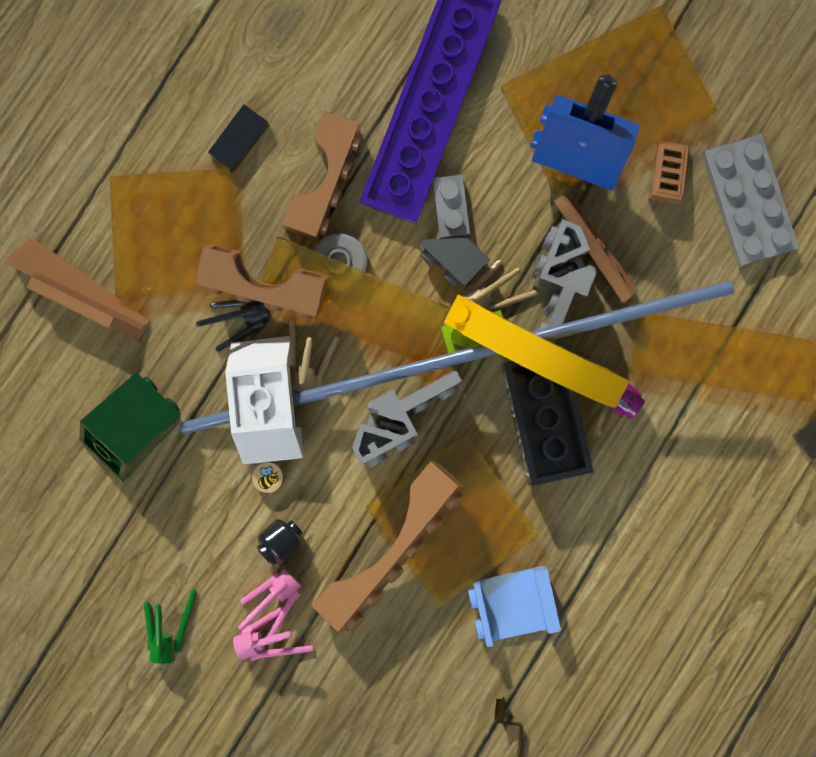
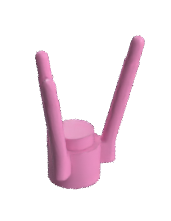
(283, 587)
(250, 643)

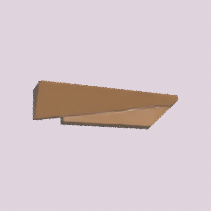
(74, 290)

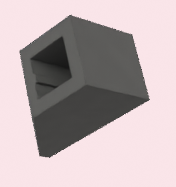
(456, 258)

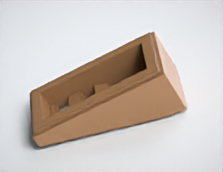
(663, 195)

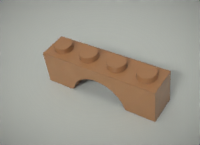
(309, 212)
(224, 271)

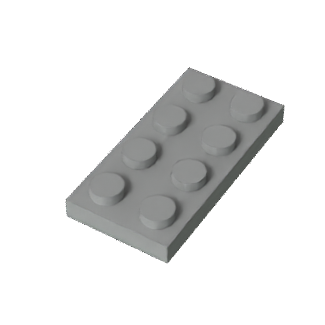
(749, 200)

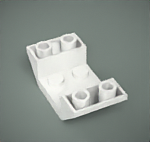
(263, 400)

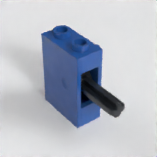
(585, 138)

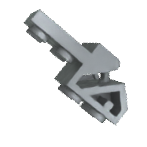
(563, 247)
(373, 442)

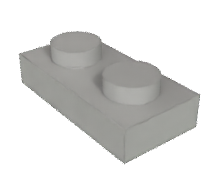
(451, 207)

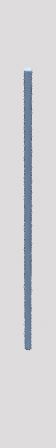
(481, 351)

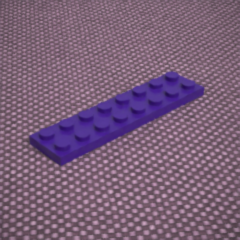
(429, 107)

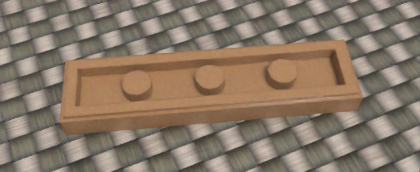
(598, 248)

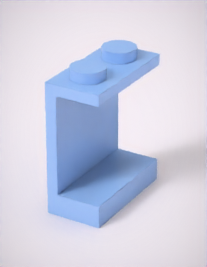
(514, 604)

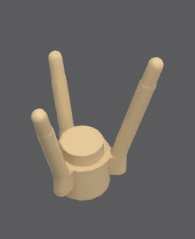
(482, 295)
(305, 377)

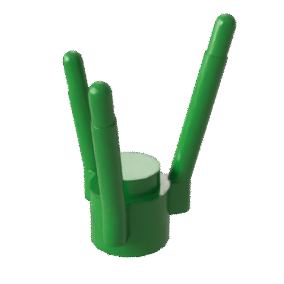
(162, 645)

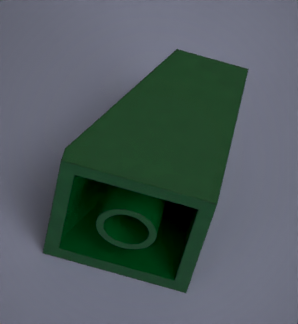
(129, 425)

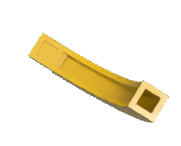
(536, 352)

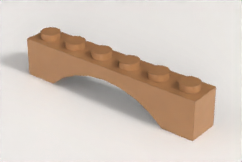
(430, 499)

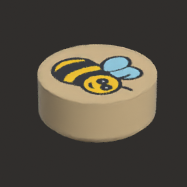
(268, 477)

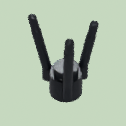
(252, 312)

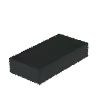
(238, 138)

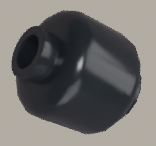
(280, 542)

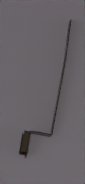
(499, 715)

